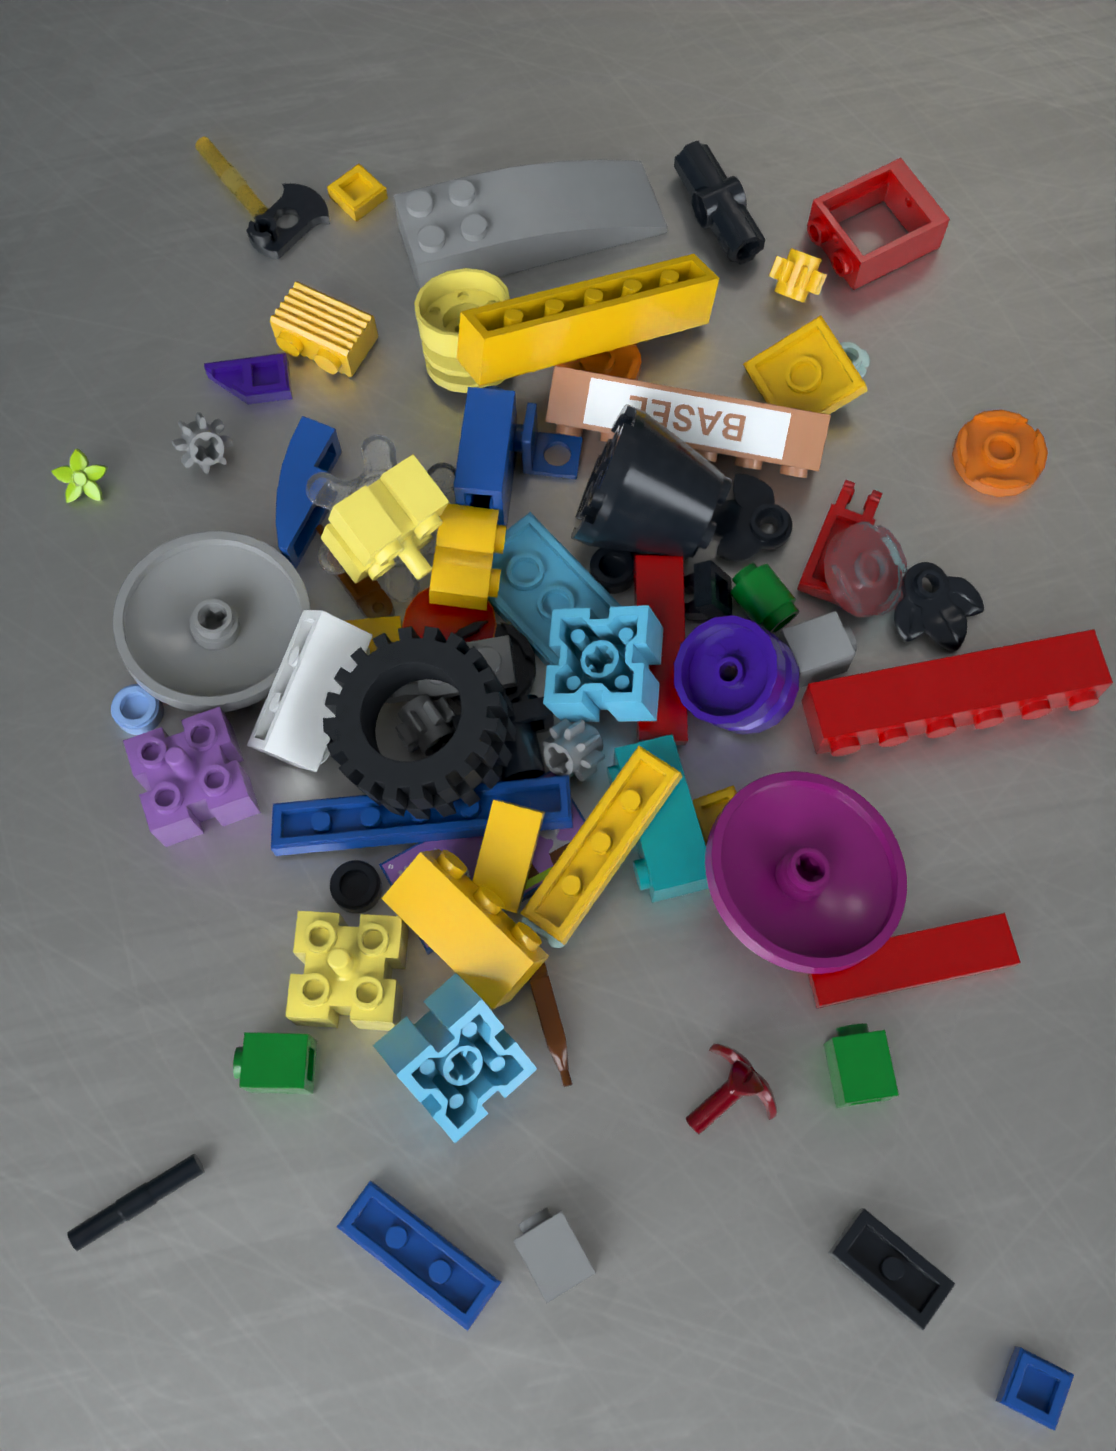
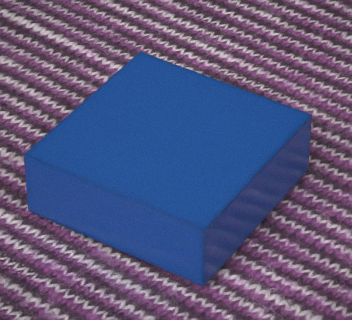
(1035, 1388)

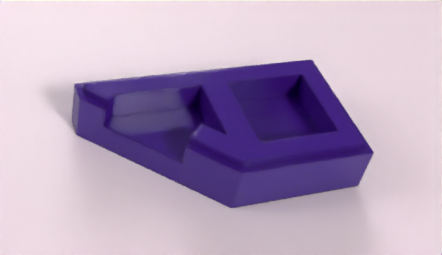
(254, 378)

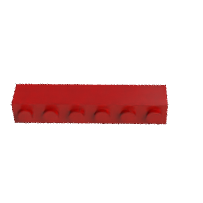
(955, 693)

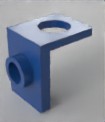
(535, 444)

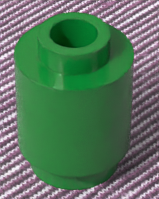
(764, 597)

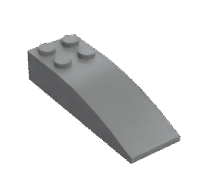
(526, 216)

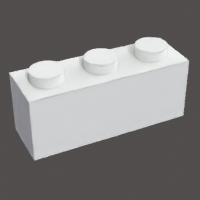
(295, 708)

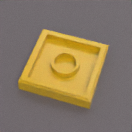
(806, 371)

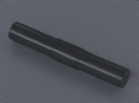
(135, 1202)

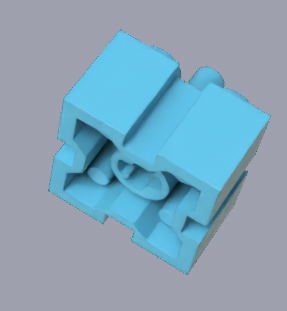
(604, 664)
(455, 1057)

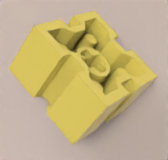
(386, 522)
(347, 971)

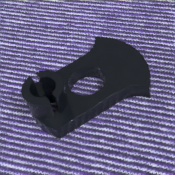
(295, 201)

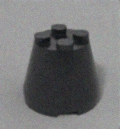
(650, 492)

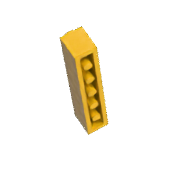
(584, 318)

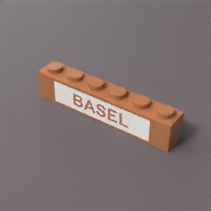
(702, 420)

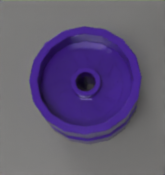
(736, 675)

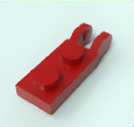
(813, 577)

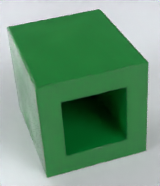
(276, 1063)
(860, 1066)

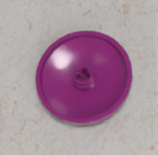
(806, 872)

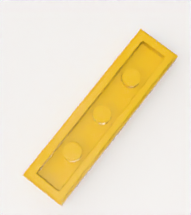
(601, 844)

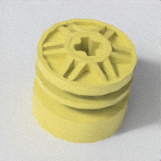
(438, 321)

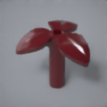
(741, 1082)

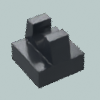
(710, 590)

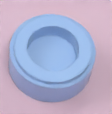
(136, 710)

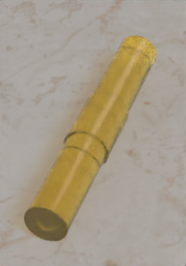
(230, 177)

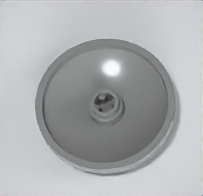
(208, 620)

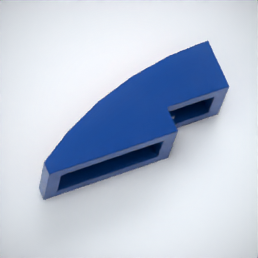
(310, 451)

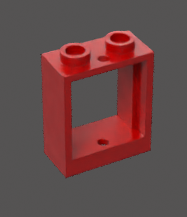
(904, 197)

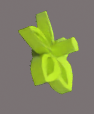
(81, 477)

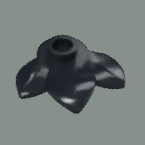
(740, 520)
(936, 613)

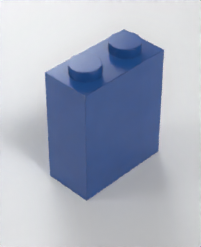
(487, 451)

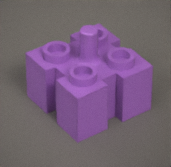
(191, 777)

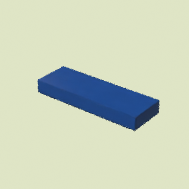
(419, 1255)

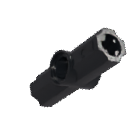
(719, 202)

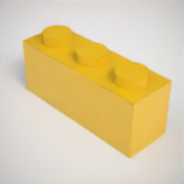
(466, 926)

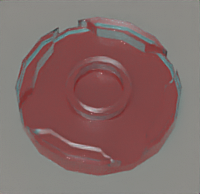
(865, 569)

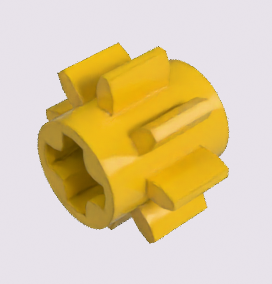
(797, 275)

